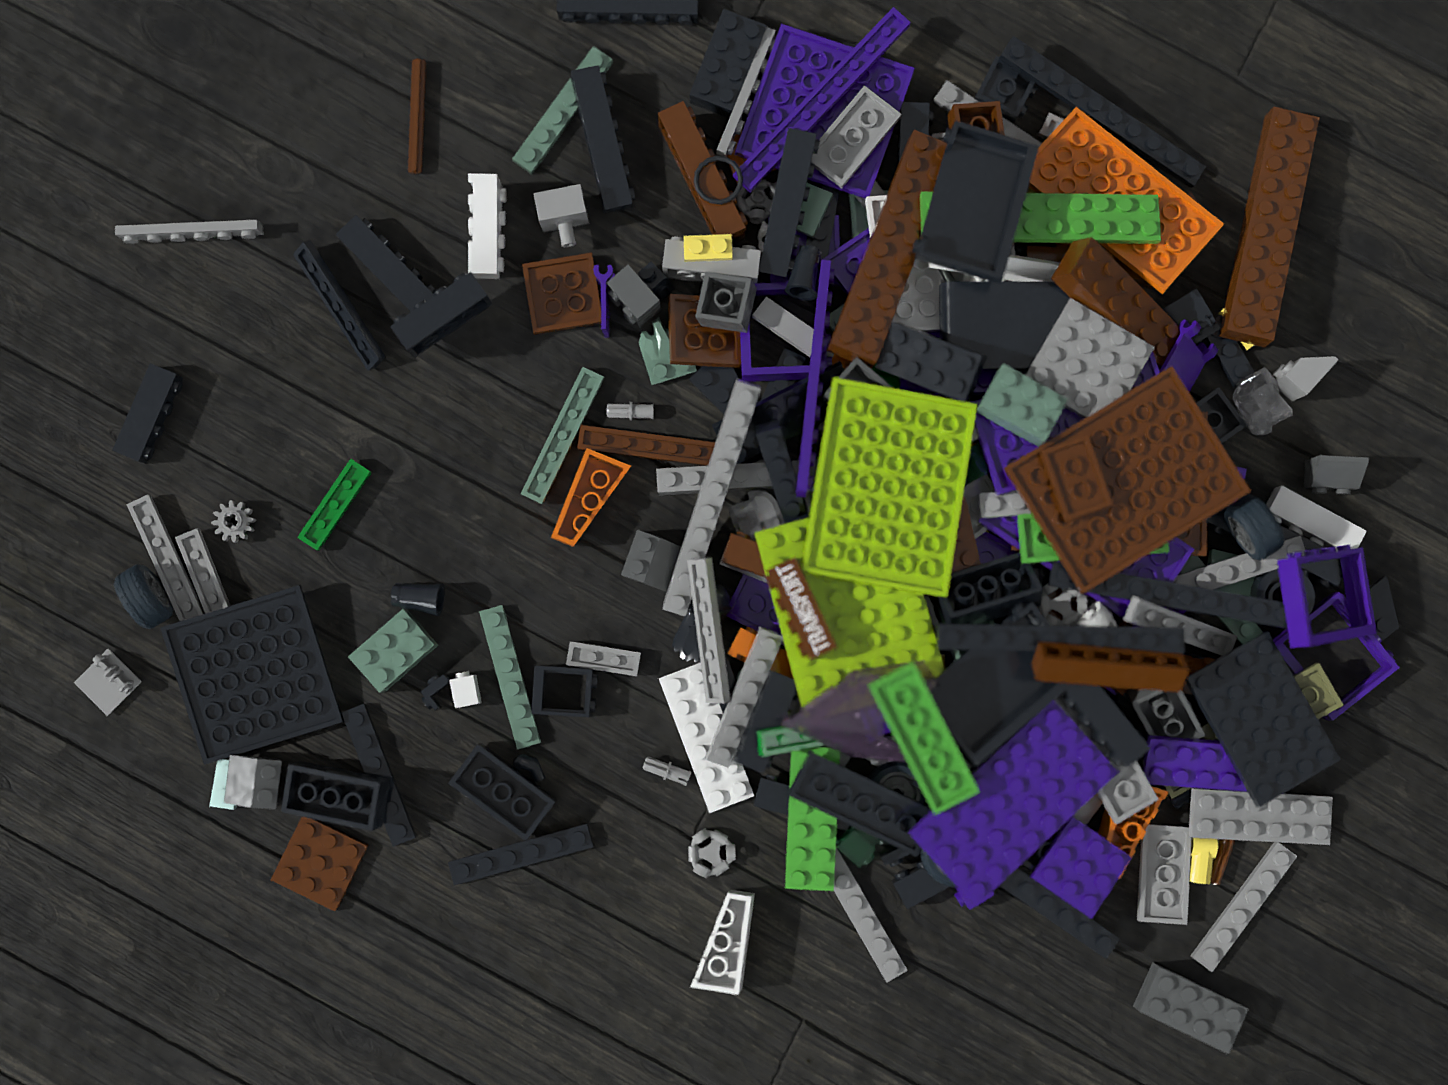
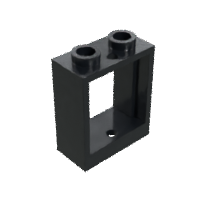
(539, 691)

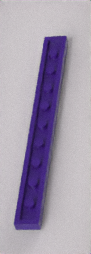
(824, 96)
(814, 388)

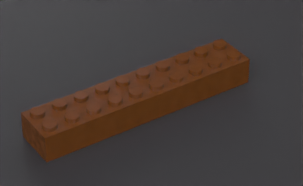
(1269, 227)
(888, 255)

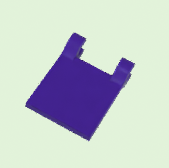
(602, 280)
(1187, 357)

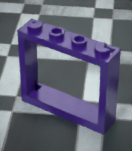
(774, 373)
(1356, 591)
(1371, 642)

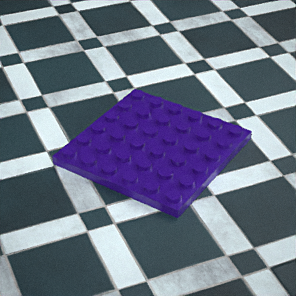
(793, 71)

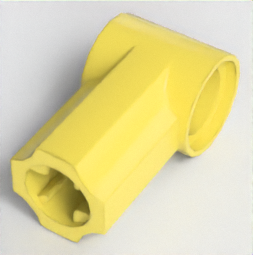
(1202, 855)

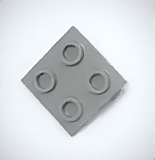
(107, 681)

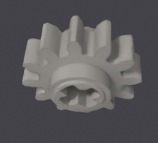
(227, 527)

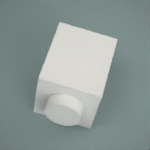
(465, 690)

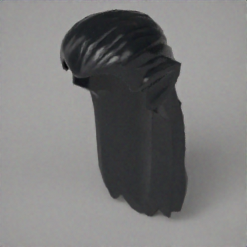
(683, 639)

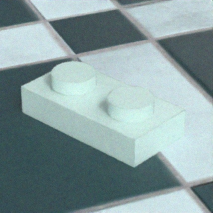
(219, 786)

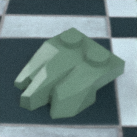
(657, 356)

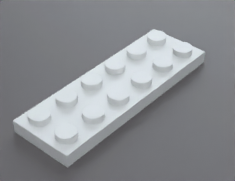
(697, 726)

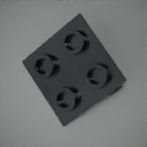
(1193, 308)

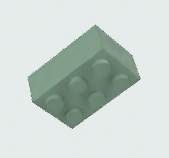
(1021, 405)
(393, 651)

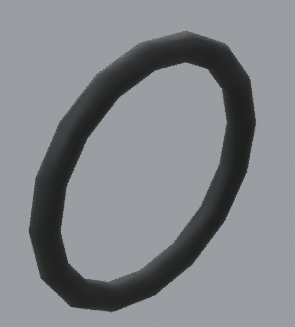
(718, 201)

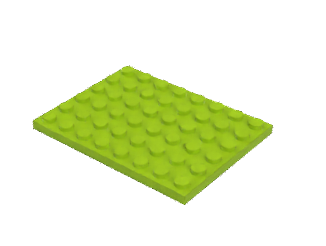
(889, 487)
(866, 620)

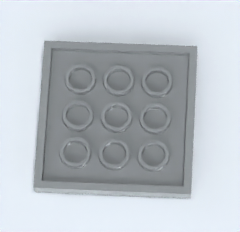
(1088, 360)

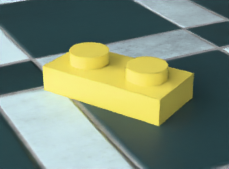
(707, 248)

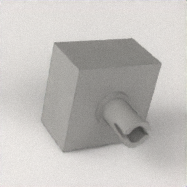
(561, 211)

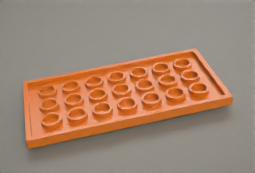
(1090, 160)

